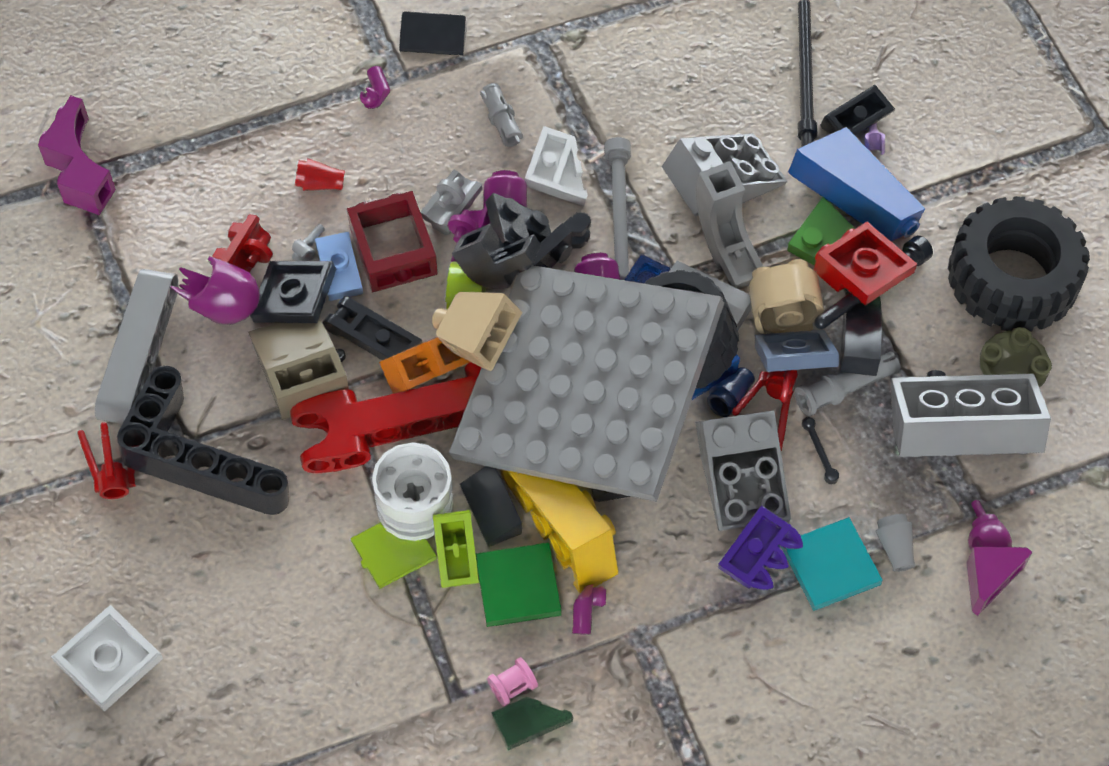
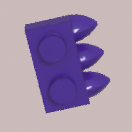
(758, 548)

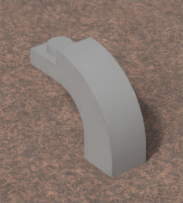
(720, 213)

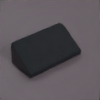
(432, 33)
(858, 112)
(491, 506)

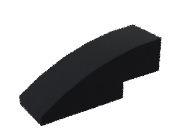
(862, 338)

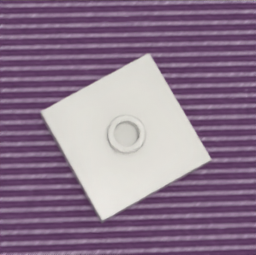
(107, 657)

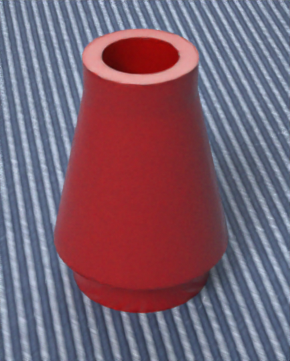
(318, 176)

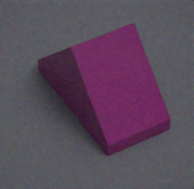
(992, 571)

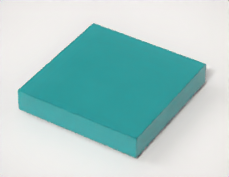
(833, 564)

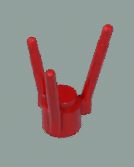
(778, 386)
(113, 479)

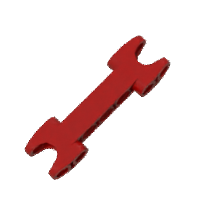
(364, 424)

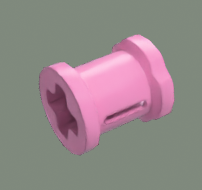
(512, 682)

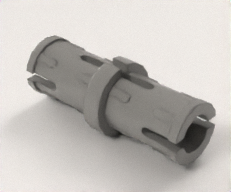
(501, 115)

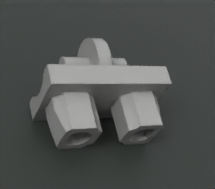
(450, 199)

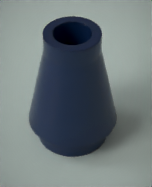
(728, 392)

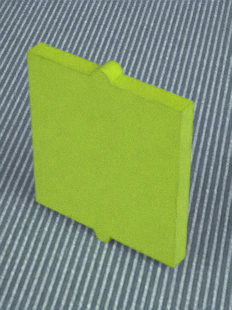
(389, 556)

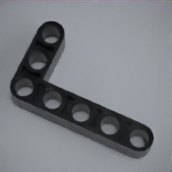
(191, 455)

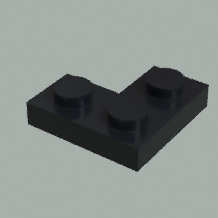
(515, 221)

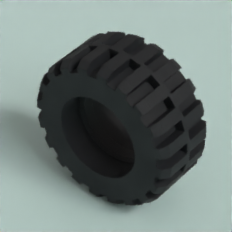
(1026, 229)

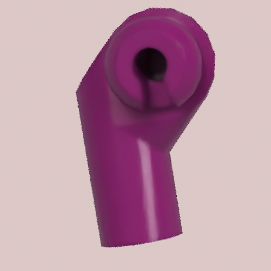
(378, 92)
(582, 608)

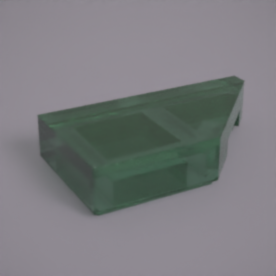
(527, 721)

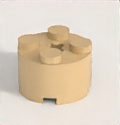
(785, 297)

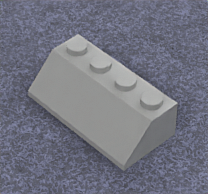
(969, 415)

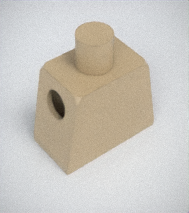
(477, 326)

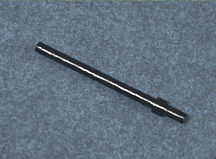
(807, 125)

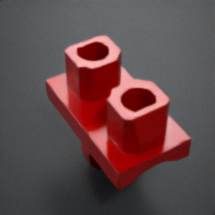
(247, 244)

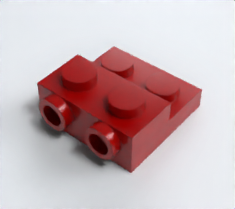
(863, 263)

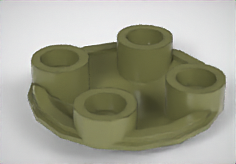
(1015, 354)

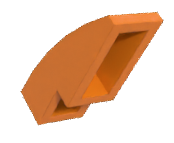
(419, 365)

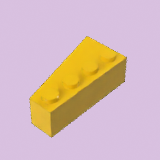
(571, 523)

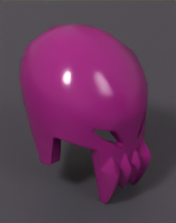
(223, 297)

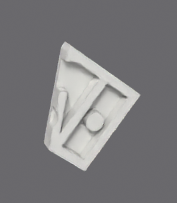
(556, 167)

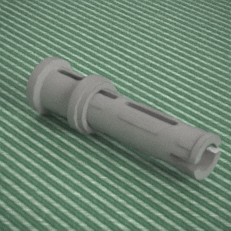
(834, 388)

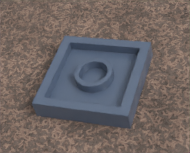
(796, 350)

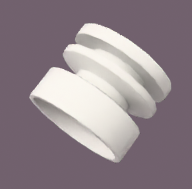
(409, 474)

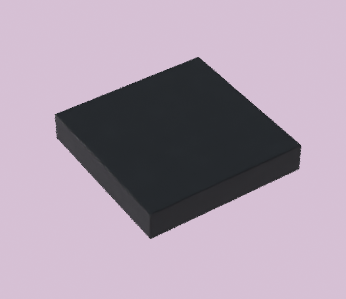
(294, 291)

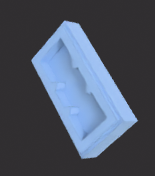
(340, 251)

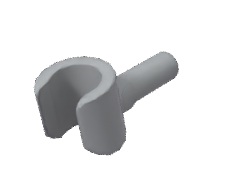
(302, 249)

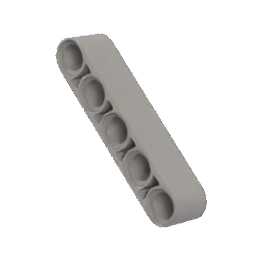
(136, 344)

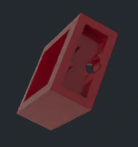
(386, 271)

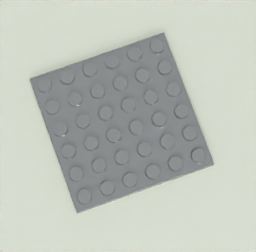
(590, 382)

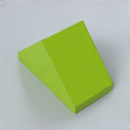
(455, 548)

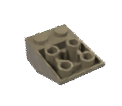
(298, 362)

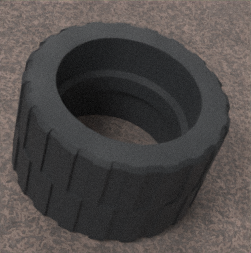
(726, 336)

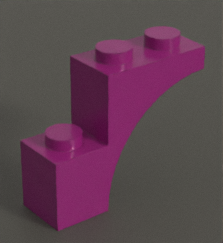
(80, 179)

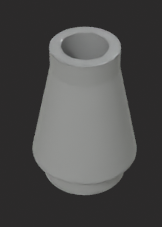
(897, 540)

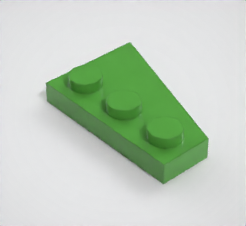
(820, 228)

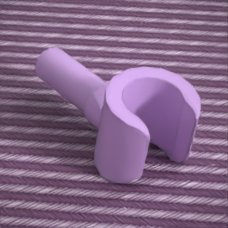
(875, 140)

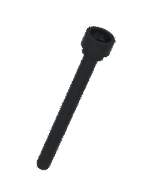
(916, 248)

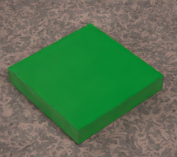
(518, 584)

